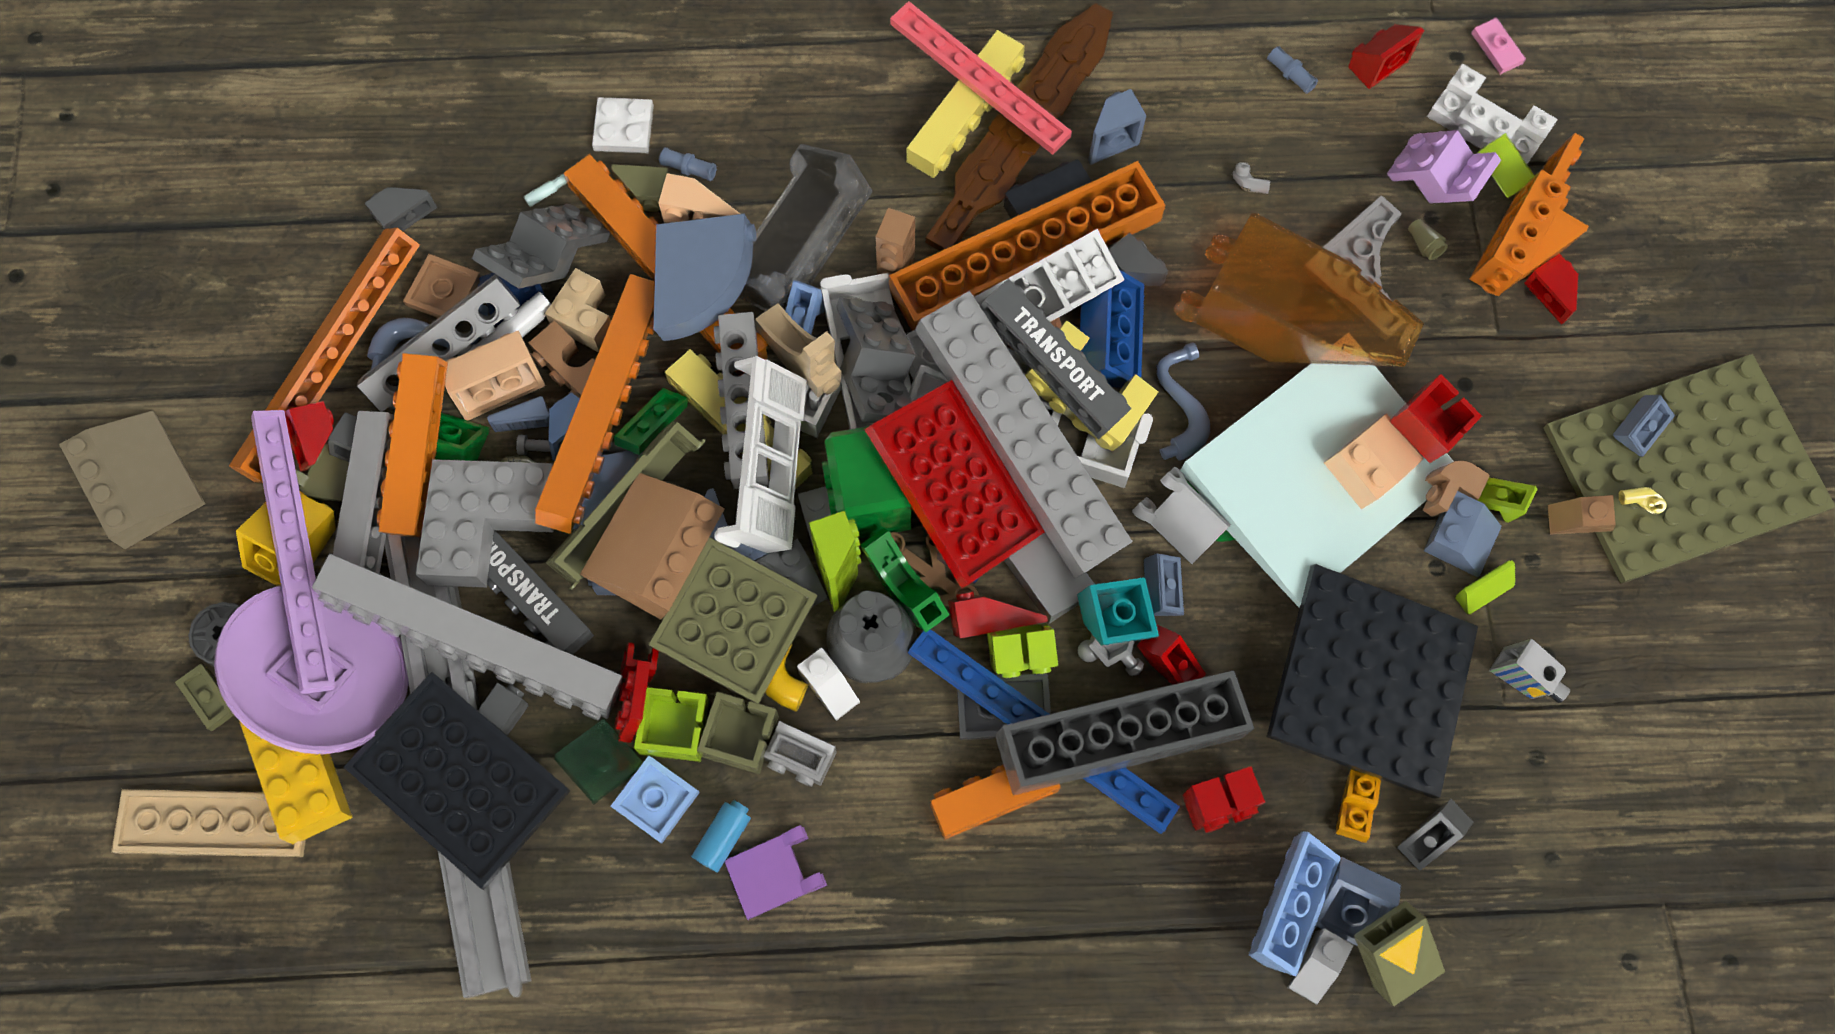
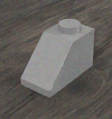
(1320, 965)

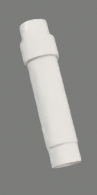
(528, 316)

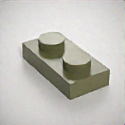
(205, 697)

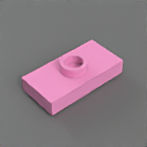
(1498, 46)

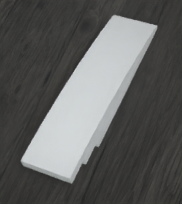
(1053, 284)

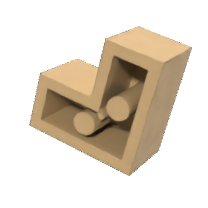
(577, 310)

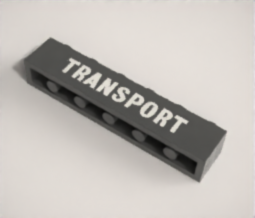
(1054, 358)
(534, 599)

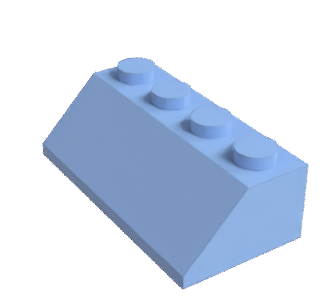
(1295, 904)

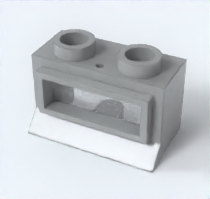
(799, 754)

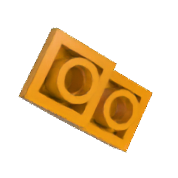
(1357, 806)

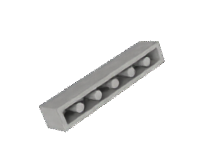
(362, 499)

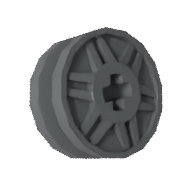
(207, 629)

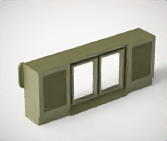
(655, 462)

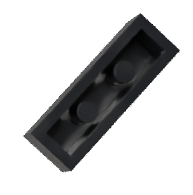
(1045, 188)

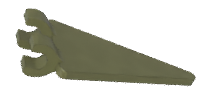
(325, 478)

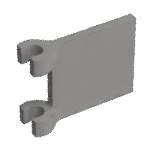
(1183, 518)

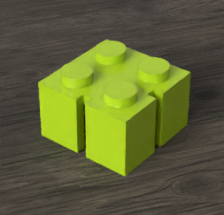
(1022, 649)
(672, 727)

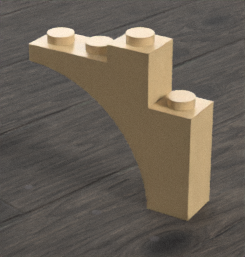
(799, 351)

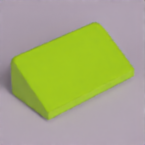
(1512, 170)
(1487, 588)

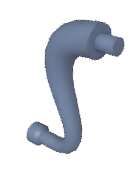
(396, 330)
(1199, 424)

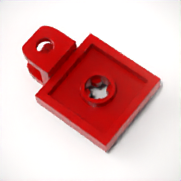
(633, 691)

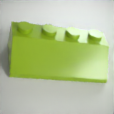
(836, 554)

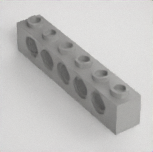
(491, 291)
(731, 330)

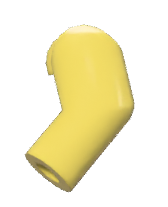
(1645, 498)

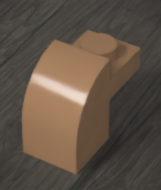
(1449, 479)

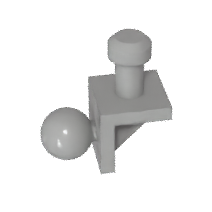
(1109, 654)

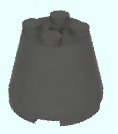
(869, 652)

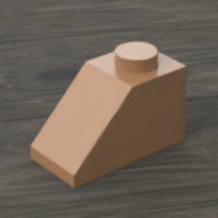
(1582, 515)

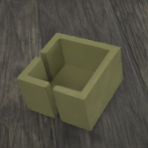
(736, 735)

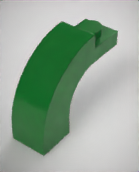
(902, 582)

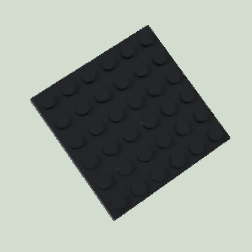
(1373, 681)

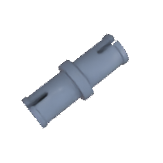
(1292, 69)
(688, 164)

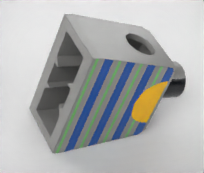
(1531, 671)

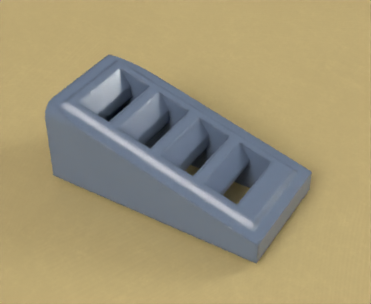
(521, 416)

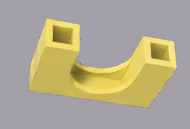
(1135, 390)

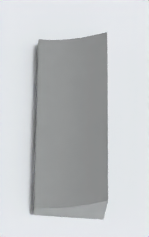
(1047, 577)

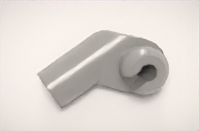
(1246, 180)

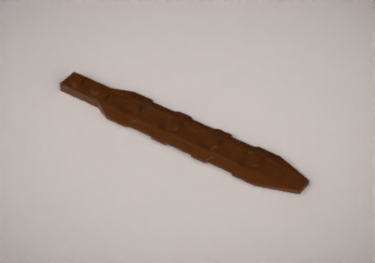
(1006, 148)

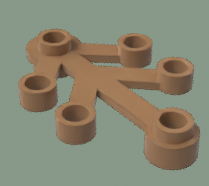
(935, 575)

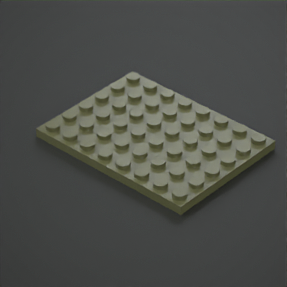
(1720, 465)

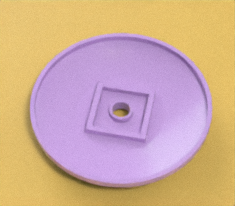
(262, 684)

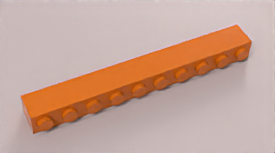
(628, 225)
(336, 335)
(598, 409)

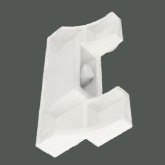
(1483, 121)

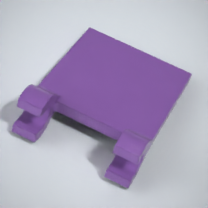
(770, 874)

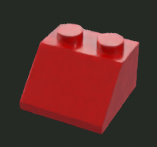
(1384, 53)

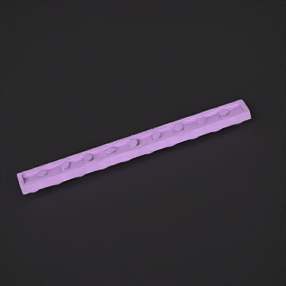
(293, 552)

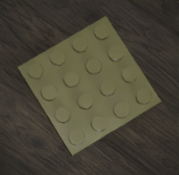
(733, 620)

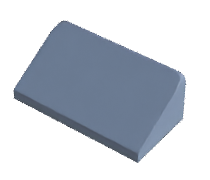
(1644, 424)
(1164, 584)

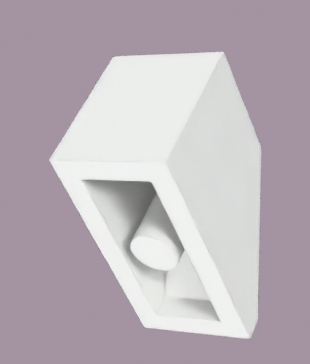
(828, 684)

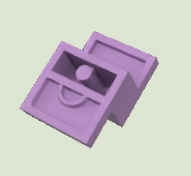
(1444, 167)

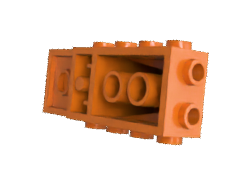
(1533, 225)

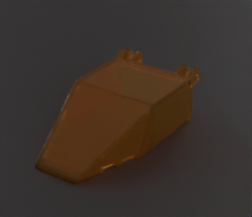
(1298, 302)

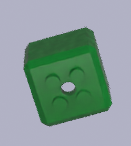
(863, 484)

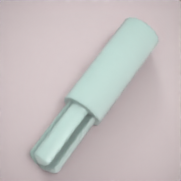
(544, 190)

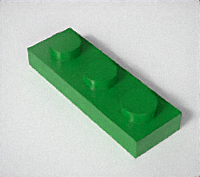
(651, 421)

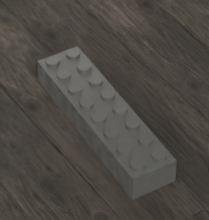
(1123, 732)

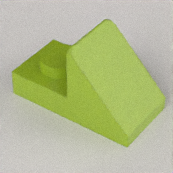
(1507, 497)

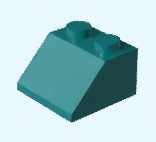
(1118, 611)

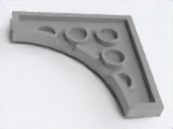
(1363, 238)

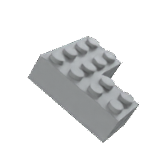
(466, 507)

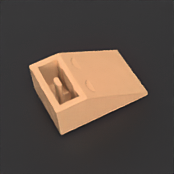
(690, 200)

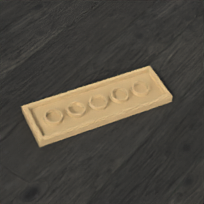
(198, 824)

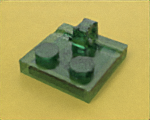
(598, 761)

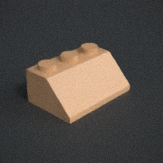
(492, 375)

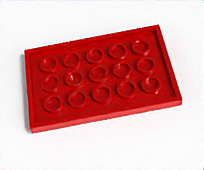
(955, 482)

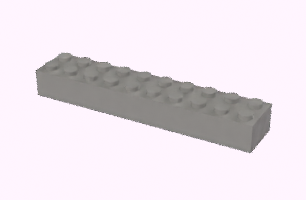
(1023, 434)
(467, 636)

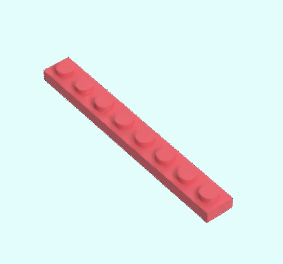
(981, 77)

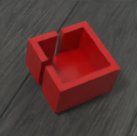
(1428, 425)
(1215, 802)

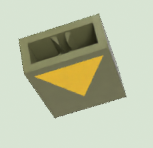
(1399, 953)

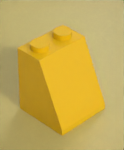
(257, 543)

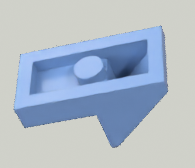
(804, 304)

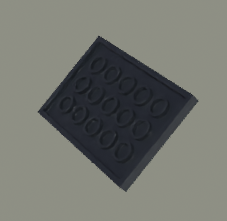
(457, 780)

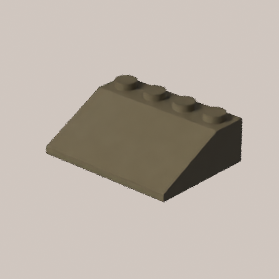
(132, 477)

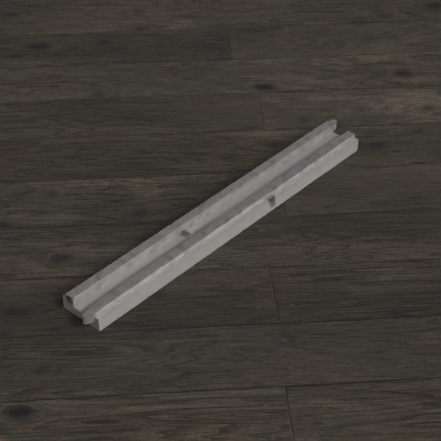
(482, 921)

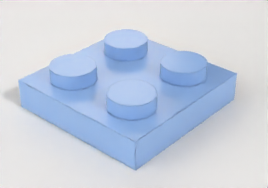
(655, 799)

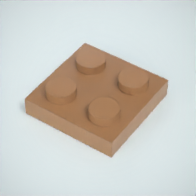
(440, 286)

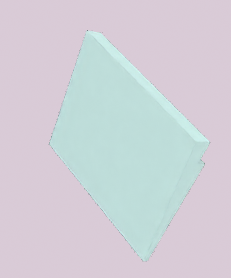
(1273, 480)

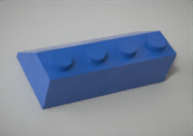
(1115, 331)

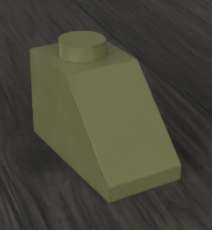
(642, 183)

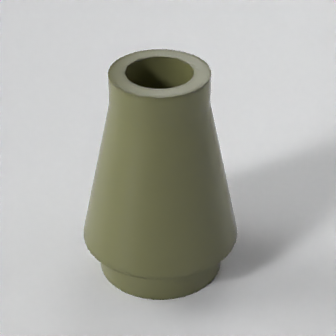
(1427, 239)

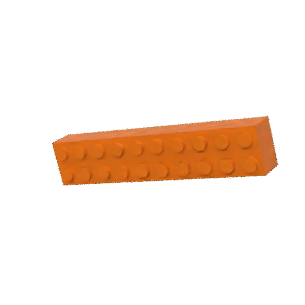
(1112, 204)

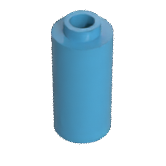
(722, 835)

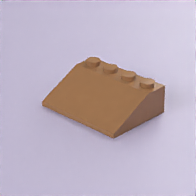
(652, 543)

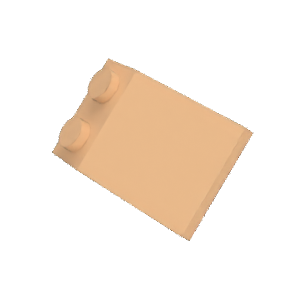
(1373, 462)

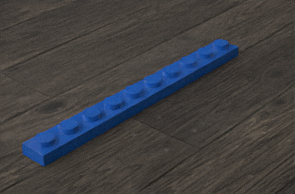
(1014, 707)

